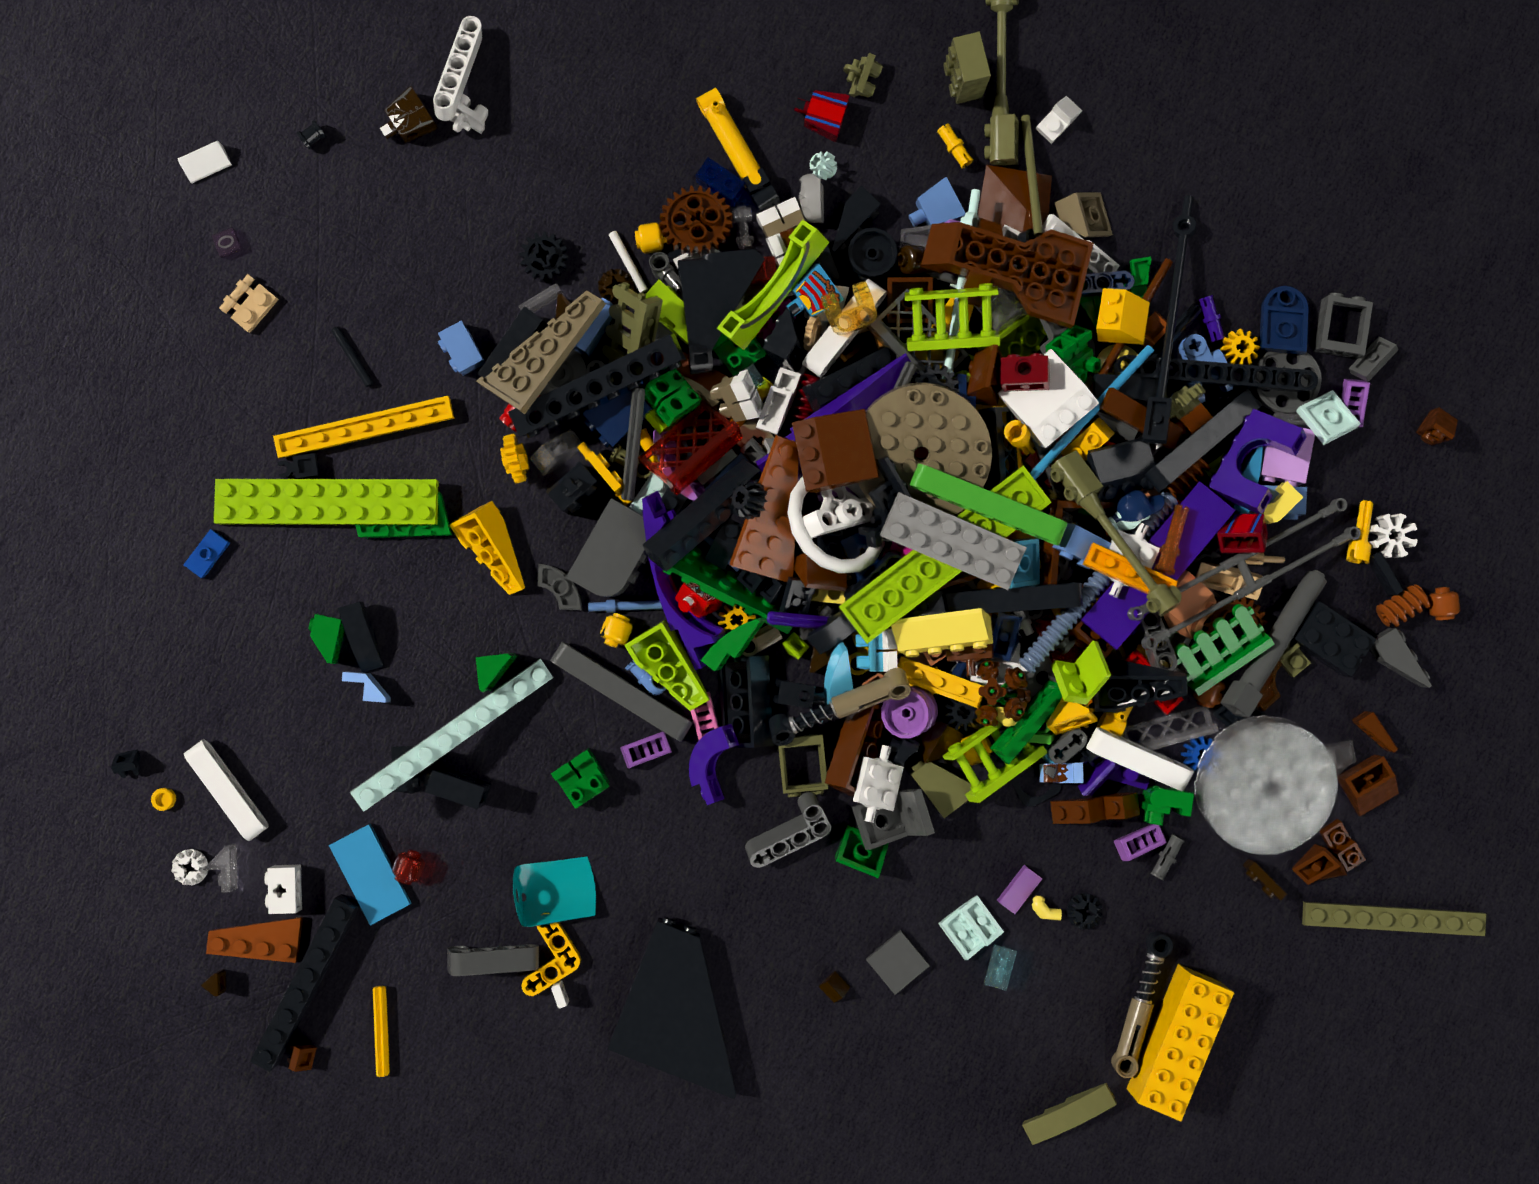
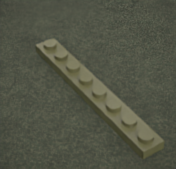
(1394, 918)

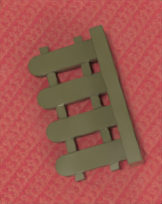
(641, 323)

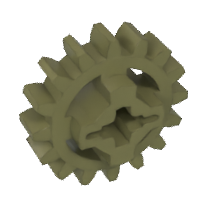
(1186, 400)

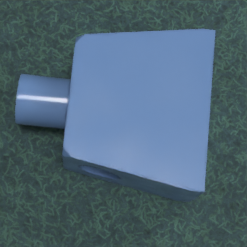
(937, 205)

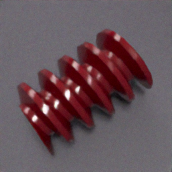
(803, 409)

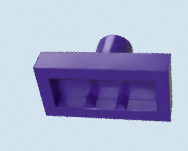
(1130, 777)

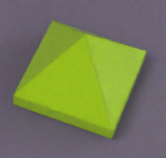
(795, 646)

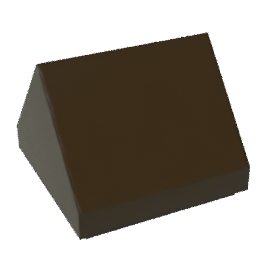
(216, 983)
(834, 987)

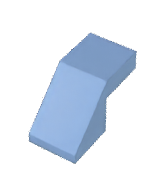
(372, 689)

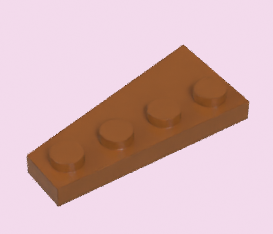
(263, 941)

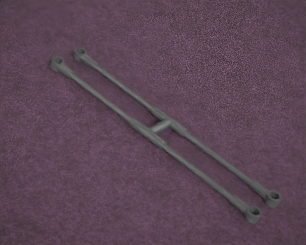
(1251, 584)

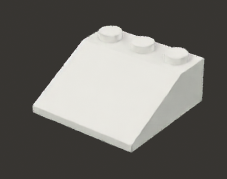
(1053, 410)

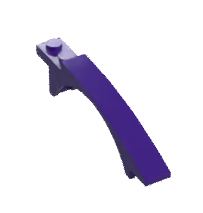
(694, 631)

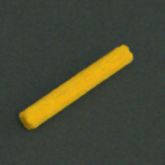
(381, 1031)

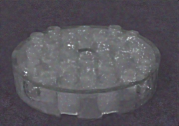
(1297, 791)

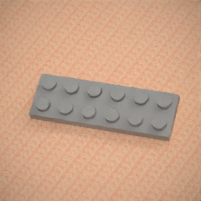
(953, 541)

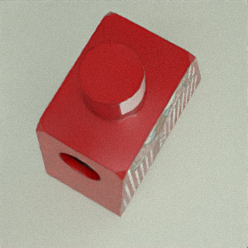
(692, 599)

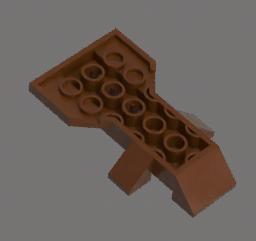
(989, 257)

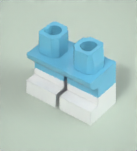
(878, 660)

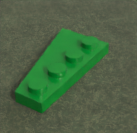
(379, 531)

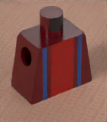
(824, 113)
(1243, 534)

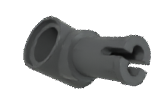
(666, 273)

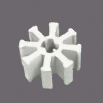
(1390, 526)

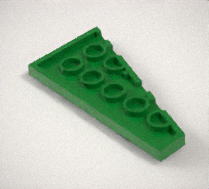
(722, 585)

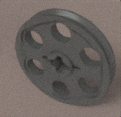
(1268, 399)

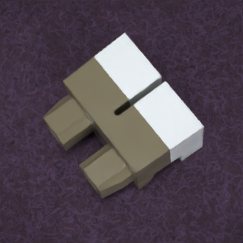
(771, 218)
(740, 397)

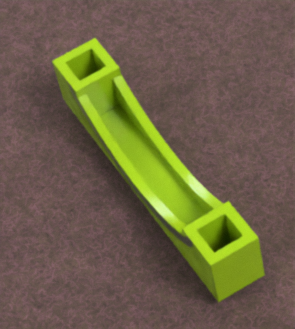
(803, 249)

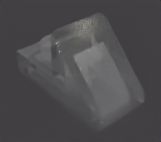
(226, 862)

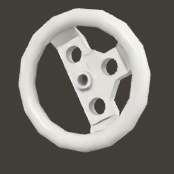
(841, 514)

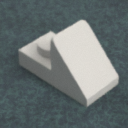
(1058, 119)

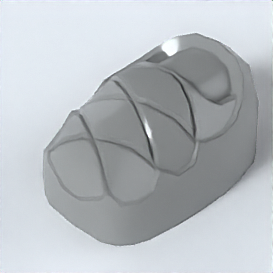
(811, 198)

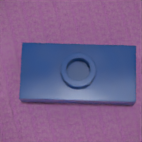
(206, 553)

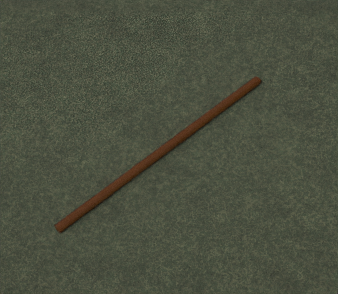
(1116, 350)

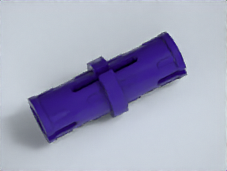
(1211, 318)

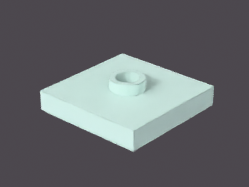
(1328, 417)

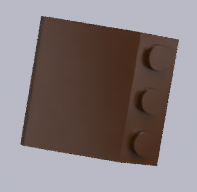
(835, 450)

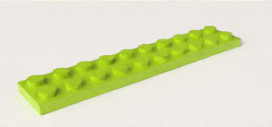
(326, 501)
(919, 576)

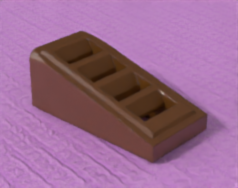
(1374, 729)

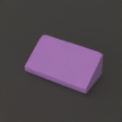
(1019, 889)

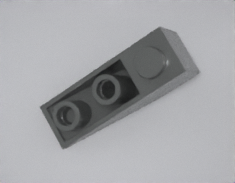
(1394, 654)

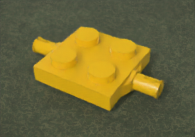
(601, 466)

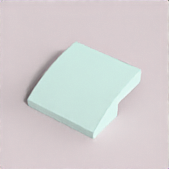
(971, 927)

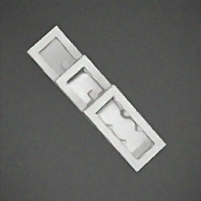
(780, 400)

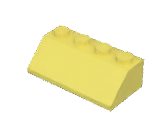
(943, 632)

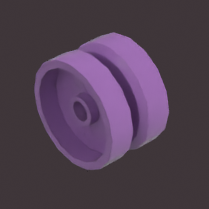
(910, 715)

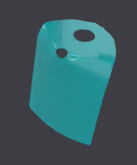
(556, 888)

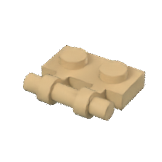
(253, 308)

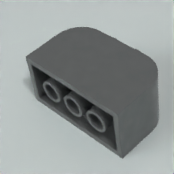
(611, 552)

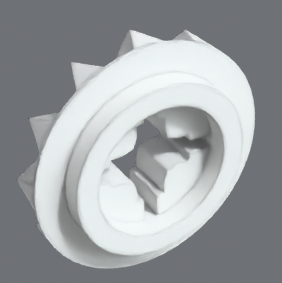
(198, 862)

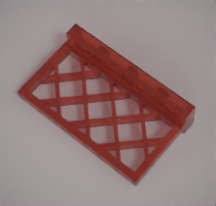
(702, 456)

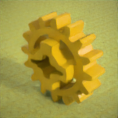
(514, 458)

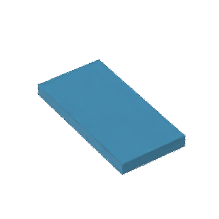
(370, 874)

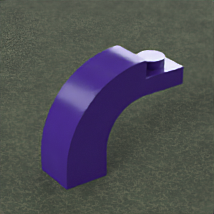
(704, 760)

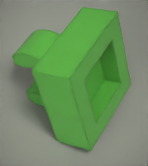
(1043, 736)

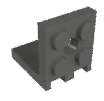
(907, 819)

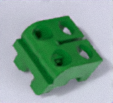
(1075, 351)
(735, 358)
(671, 396)
(581, 789)
(1161, 799)

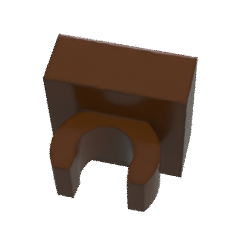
(301, 1058)

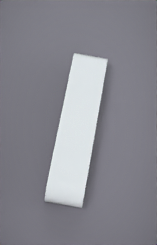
(457, 59)
(830, 344)
(1139, 759)
(226, 790)

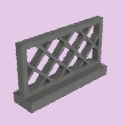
(896, 346)

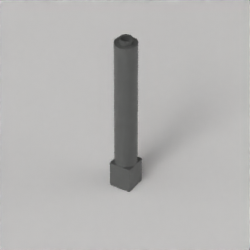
(1245, 694)

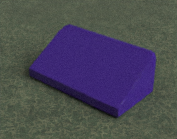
(1097, 777)

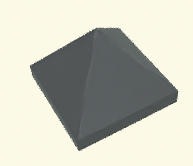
(753, 451)

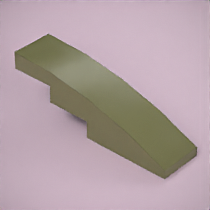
(1069, 1114)

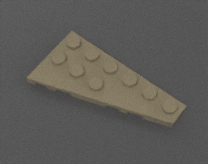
(540, 356)

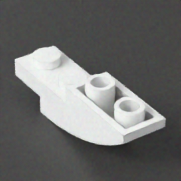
(1099, 260)

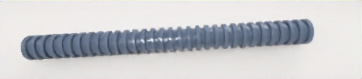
(1089, 592)

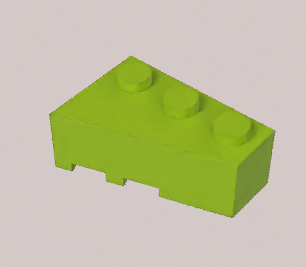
(672, 309)

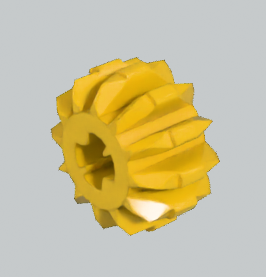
(1246, 342)
(737, 612)

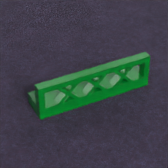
(1035, 715)

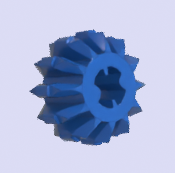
(1193, 751)

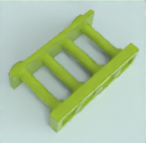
(942, 339)
(997, 777)

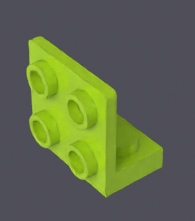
(1084, 678)

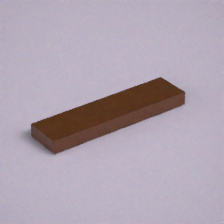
(1134, 414)

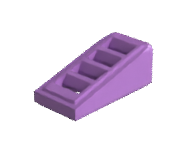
(1363, 396)
(628, 758)
(1122, 846)

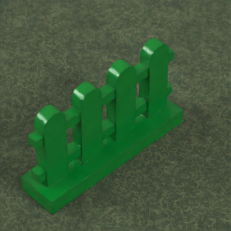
(1230, 658)

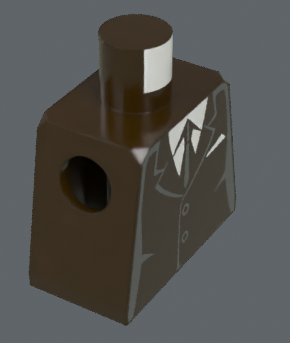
(408, 117)

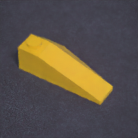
(488, 538)

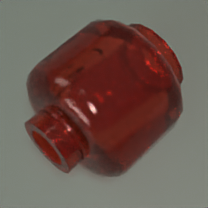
(408, 867)

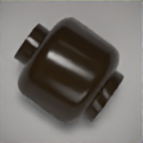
(910, 259)

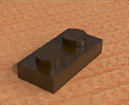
(1256, 874)

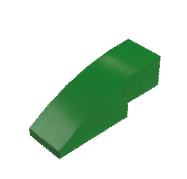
(732, 644)

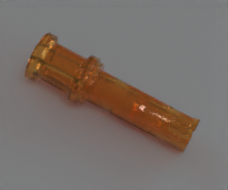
(1170, 550)

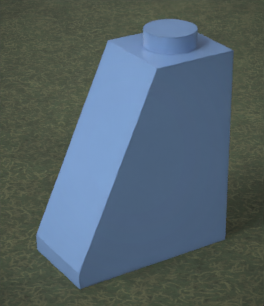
(595, 332)

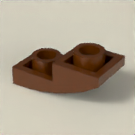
(1342, 845)

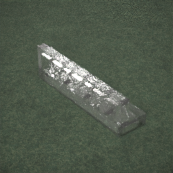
(1176, 736)

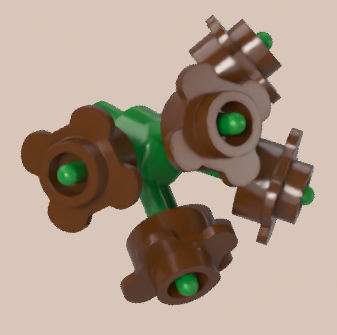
(994, 693)

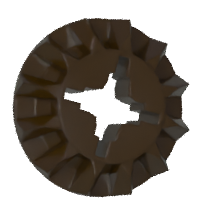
(607, 281)

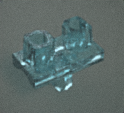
(1000, 967)

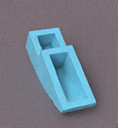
(838, 673)

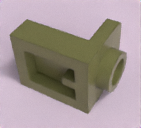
(1294, 660)

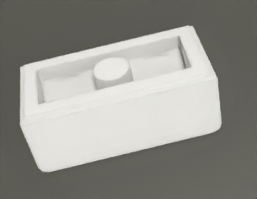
(204, 161)

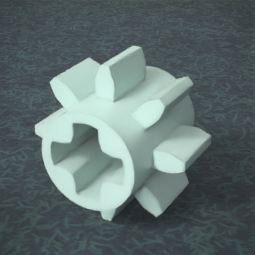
(823, 165)

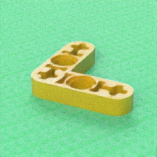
(558, 962)

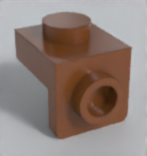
(1155, 329)

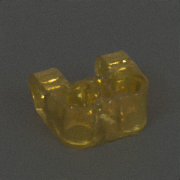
(834, 313)

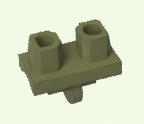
(859, 73)

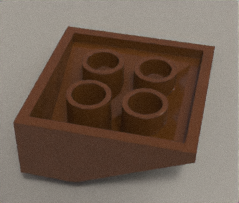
(1007, 197)

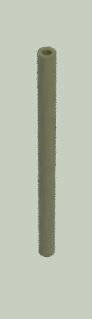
(1032, 177)

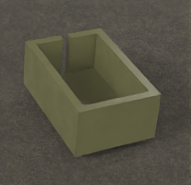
(967, 68)

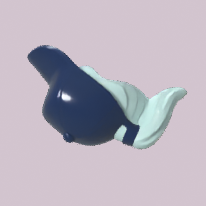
(1134, 509)

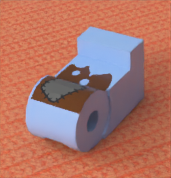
(1061, 773)

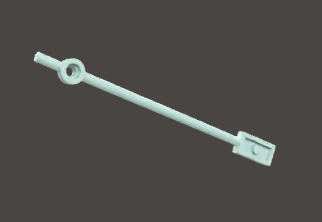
(970, 218)

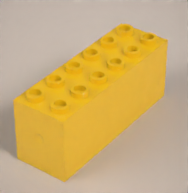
(1179, 1042)

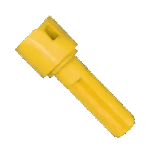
(1019, 436)
(1360, 548)

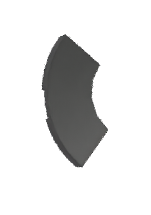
(560, 586)

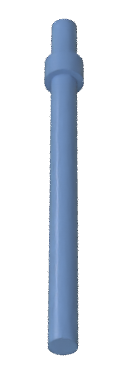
(612, 606)

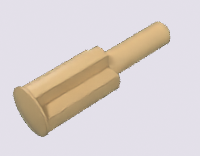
(1259, 559)

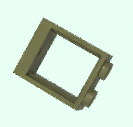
(816, 788)

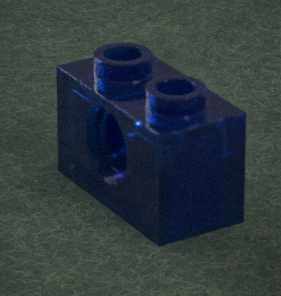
(719, 179)

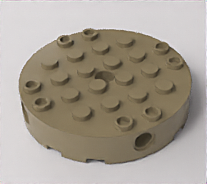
(932, 419)

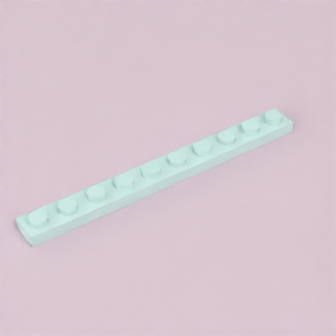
(451, 735)

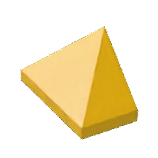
(1069, 717)

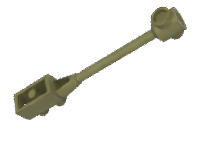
(1003, 126)
(1083, 487)

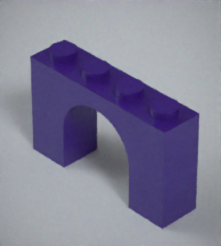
(1257, 431)

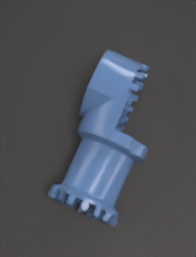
(644, 678)

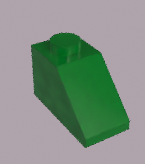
(327, 635)

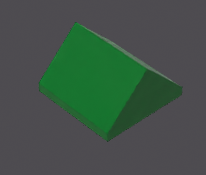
(492, 668)
(853, 854)

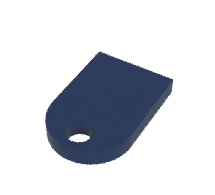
(1284, 324)

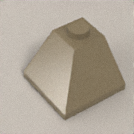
(1084, 214)

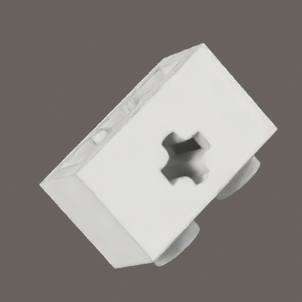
(290, 878)

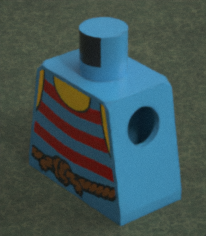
(809, 292)

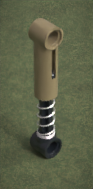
(891, 686)
(1141, 1007)

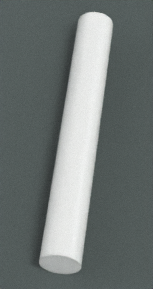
(628, 262)

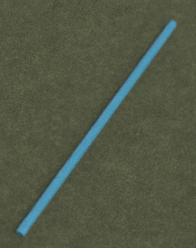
(1078, 426)

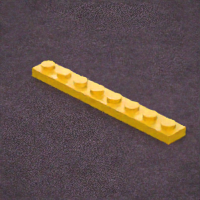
(363, 427)

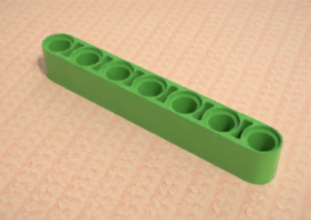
(988, 504)

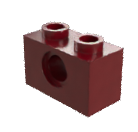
(1037, 378)

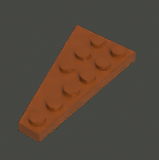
(767, 541)

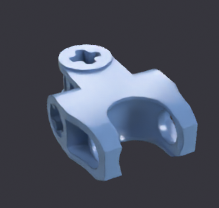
(1201, 353)

